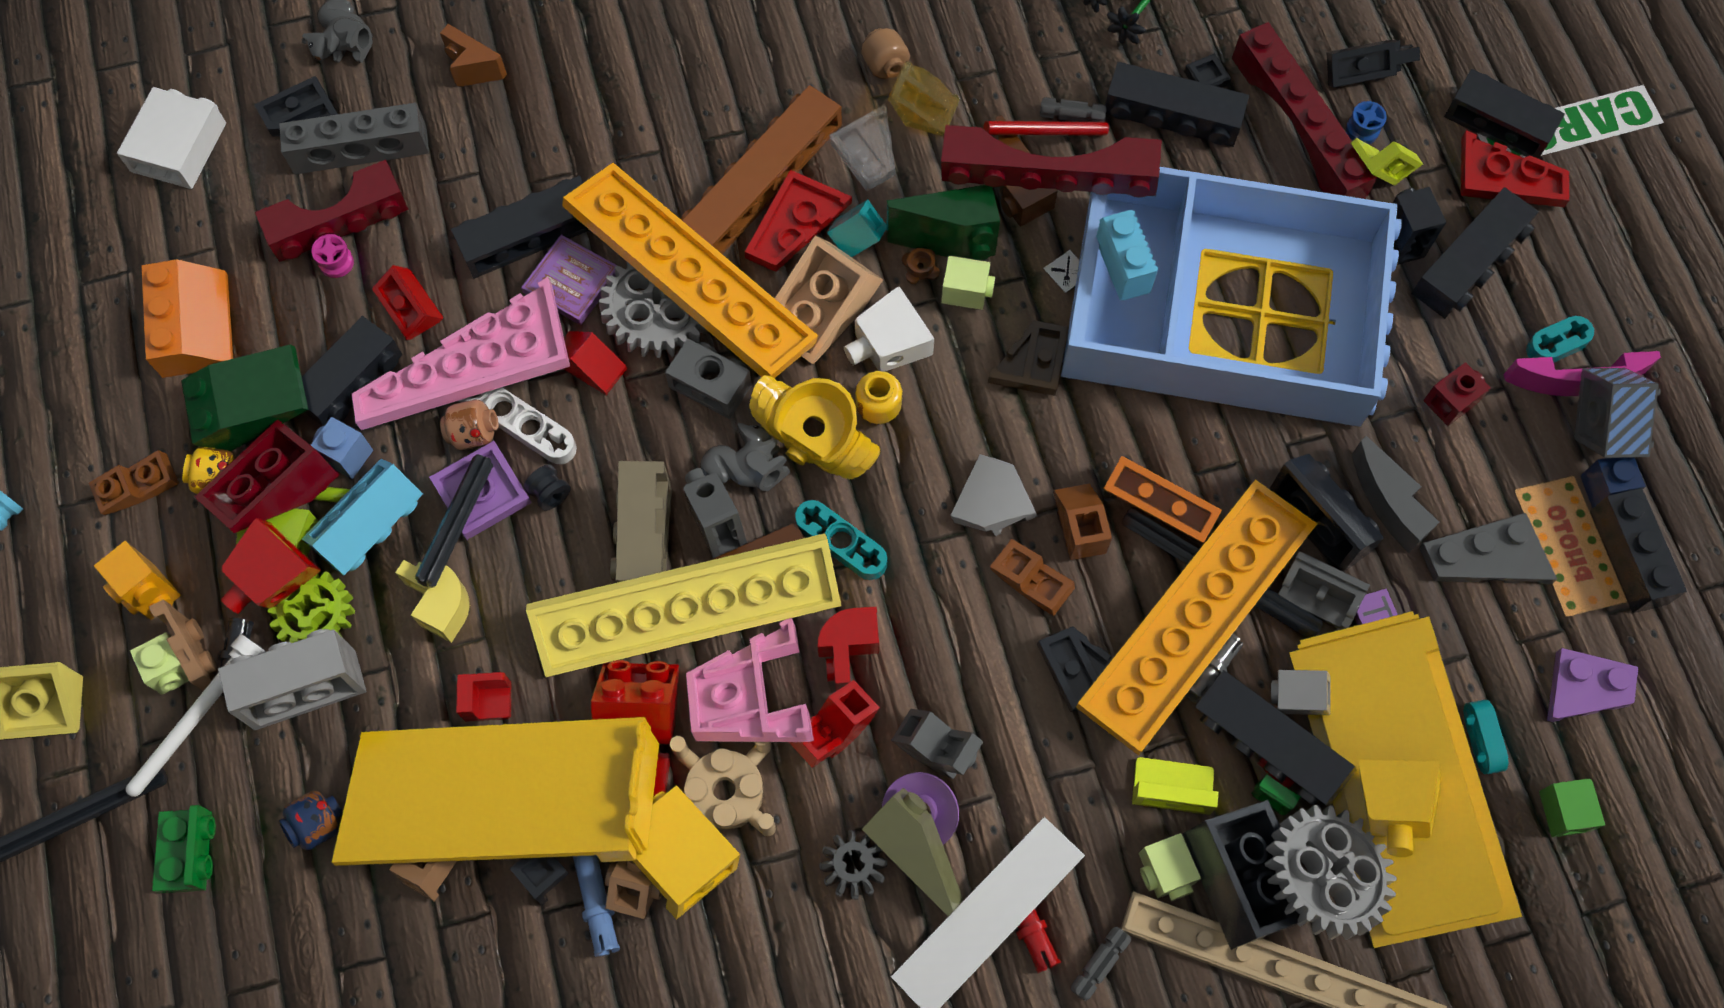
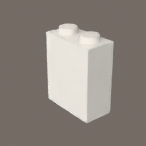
(172, 137)

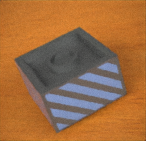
(1616, 412)

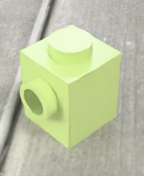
(967, 282)
(159, 665)
(1169, 868)

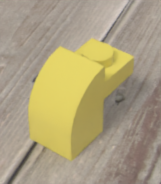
(441, 607)

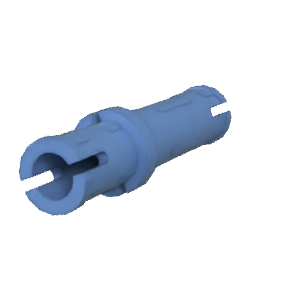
(594, 901)

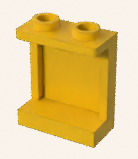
(684, 852)

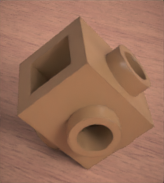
(629, 889)

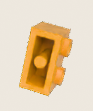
(134, 580)

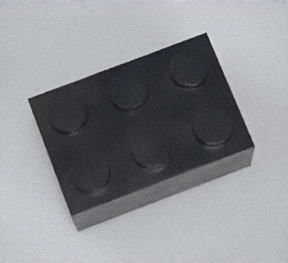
(1233, 872)

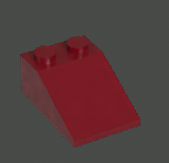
(267, 479)

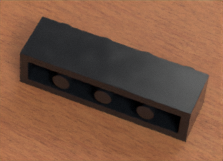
(1176, 104)
(517, 229)
(1475, 252)
(1276, 739)

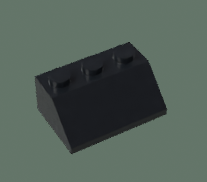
(1342, 529)

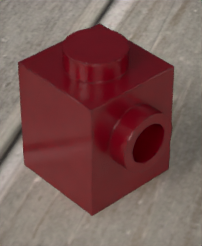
(1457, 393)

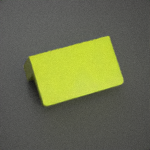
(1389, 164)
(1174, 786)

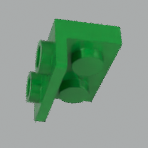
(183, 850)

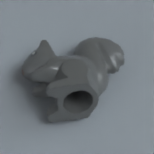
(341, 33)
(751, 464)

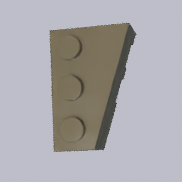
(642, 520)

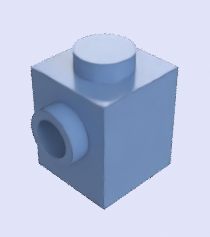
(342, 447)

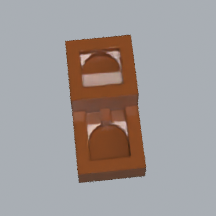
(1032, 578)

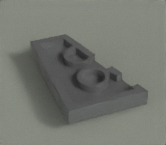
(1494, 551)

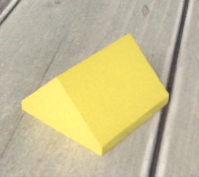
(39, 700)

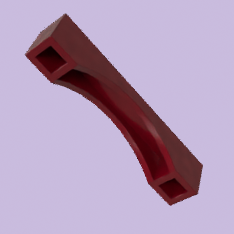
(1273, 69)
(1122, 168)

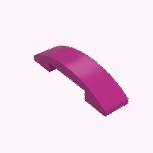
(1541, 376)

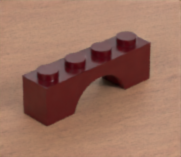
(370, 200)

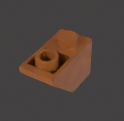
(1083, 521)

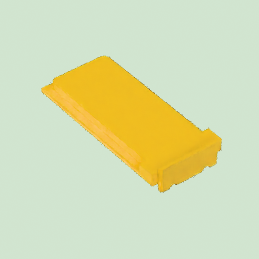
(1399, 705)
(500, 793)

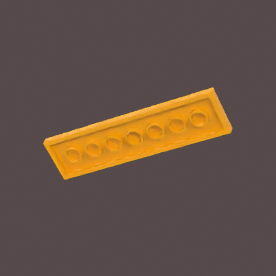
(690, 271)
(1195, 617)

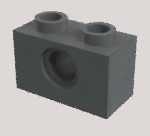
(718, 394)

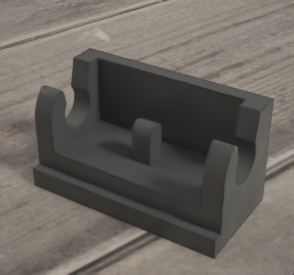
(1323, 591)

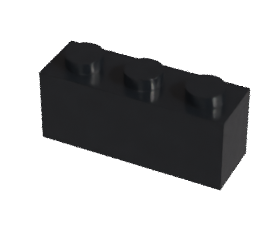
(1504, 115)
(346, 367)
(1637, 550)

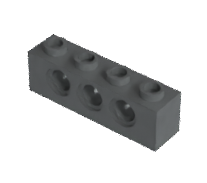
(354, 138)

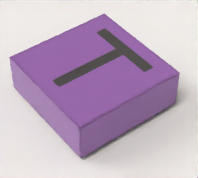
(1375, 607)

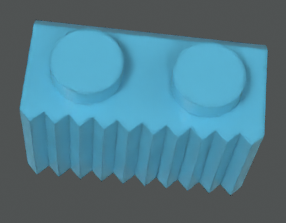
(1126, 255)

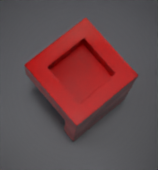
(483, 696)

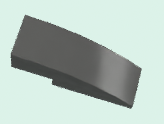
(1392, 494)

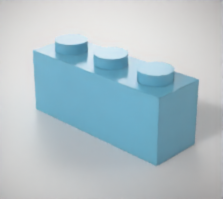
(363, 517)

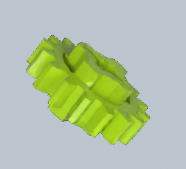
(302, 602)

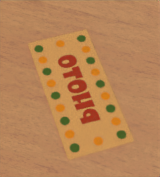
(1571, 545)

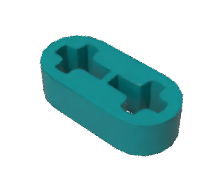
(1556, 334)
(1485, 737)

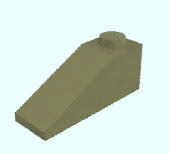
(913, 843)

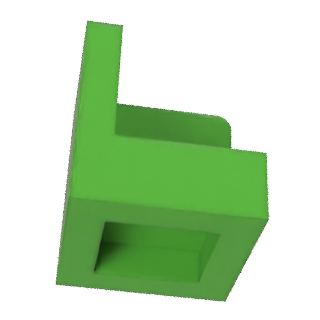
(1571, 807)

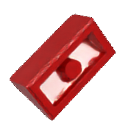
(406, 302)

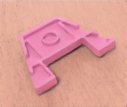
(730, 695)

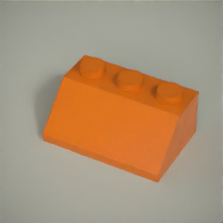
(185, 316)

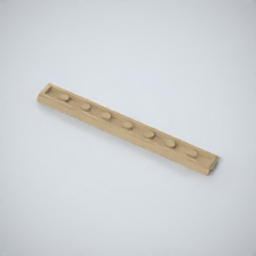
(1261, 959)

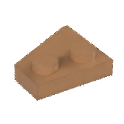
(186, 645)

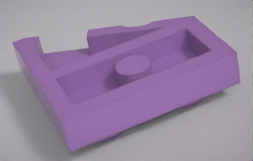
(1589, 685)

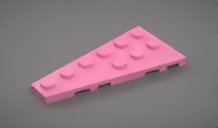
(478, 358)

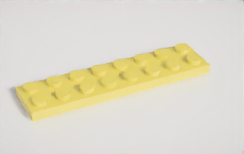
(684, 605)

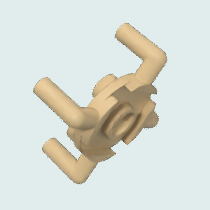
(729, 766)

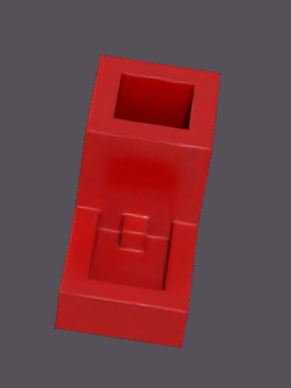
(847, 634)
(837, 723)

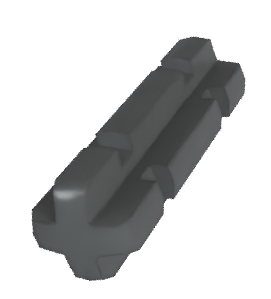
(1072, 110)
(1100, 963)

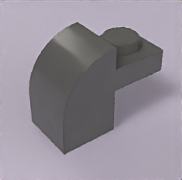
(936, 744)

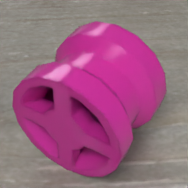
(324, 251)

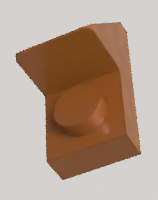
(472, 60)

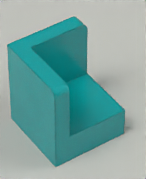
(857, 229)

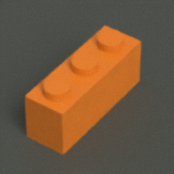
(1162, 499)

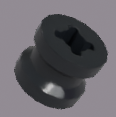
(547, 487)

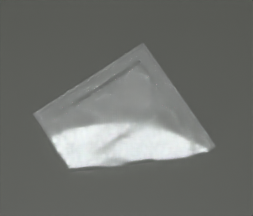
(867, 148)

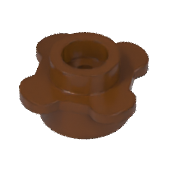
(924, 257)

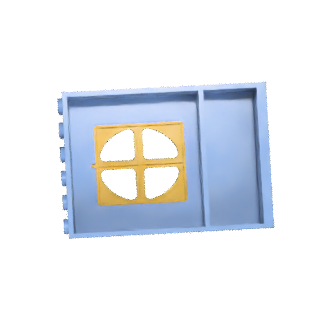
(1223, 224)

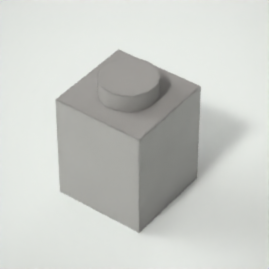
(1302, 692)

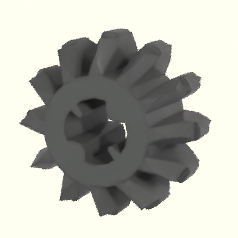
(839, 867)

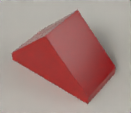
(593, 361)

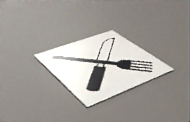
(1064, 270)

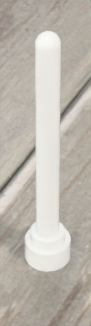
(191, 718)

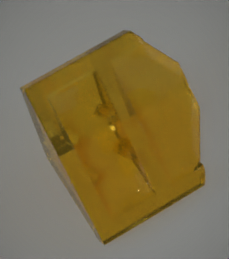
(922, 100)

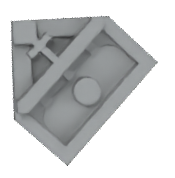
(992, 497)

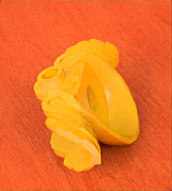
(785, 409)

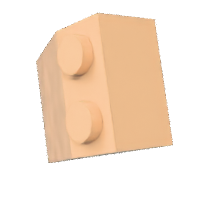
(827, 292)

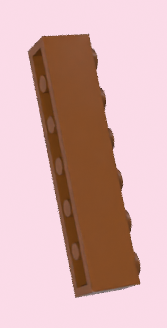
(760, 172)

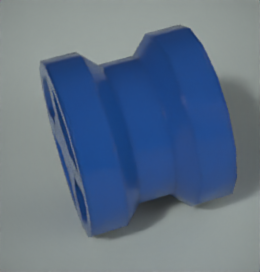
(1366, 114)

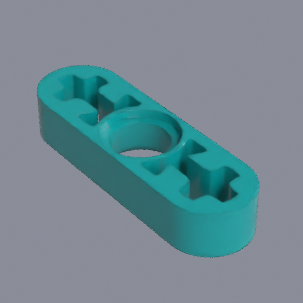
(839, 524)

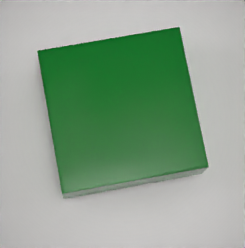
(1280, 798)

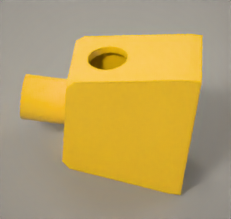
(1400, 800)

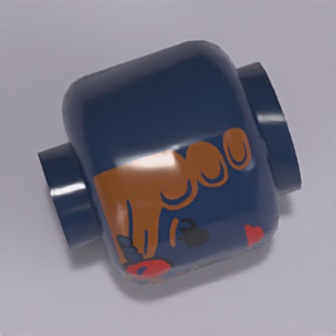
(310, 820)

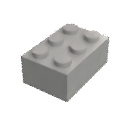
(291, 679)

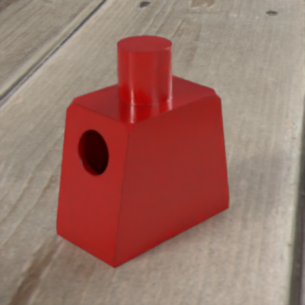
(265, 568)

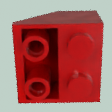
(639, 691)

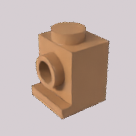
(423, 876)

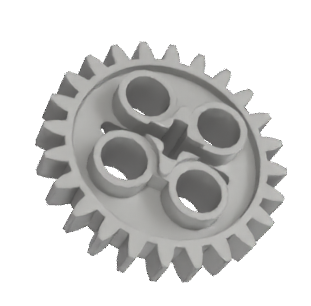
(650, 304)
(1330, 872)

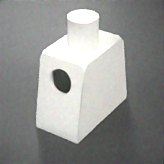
(890, 334)

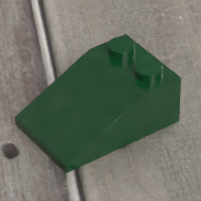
(947, 222)
(243, 397)

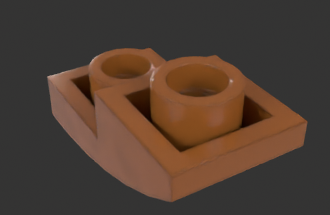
(133, 485)

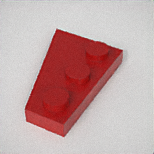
(1491, 168)
(794, 219)

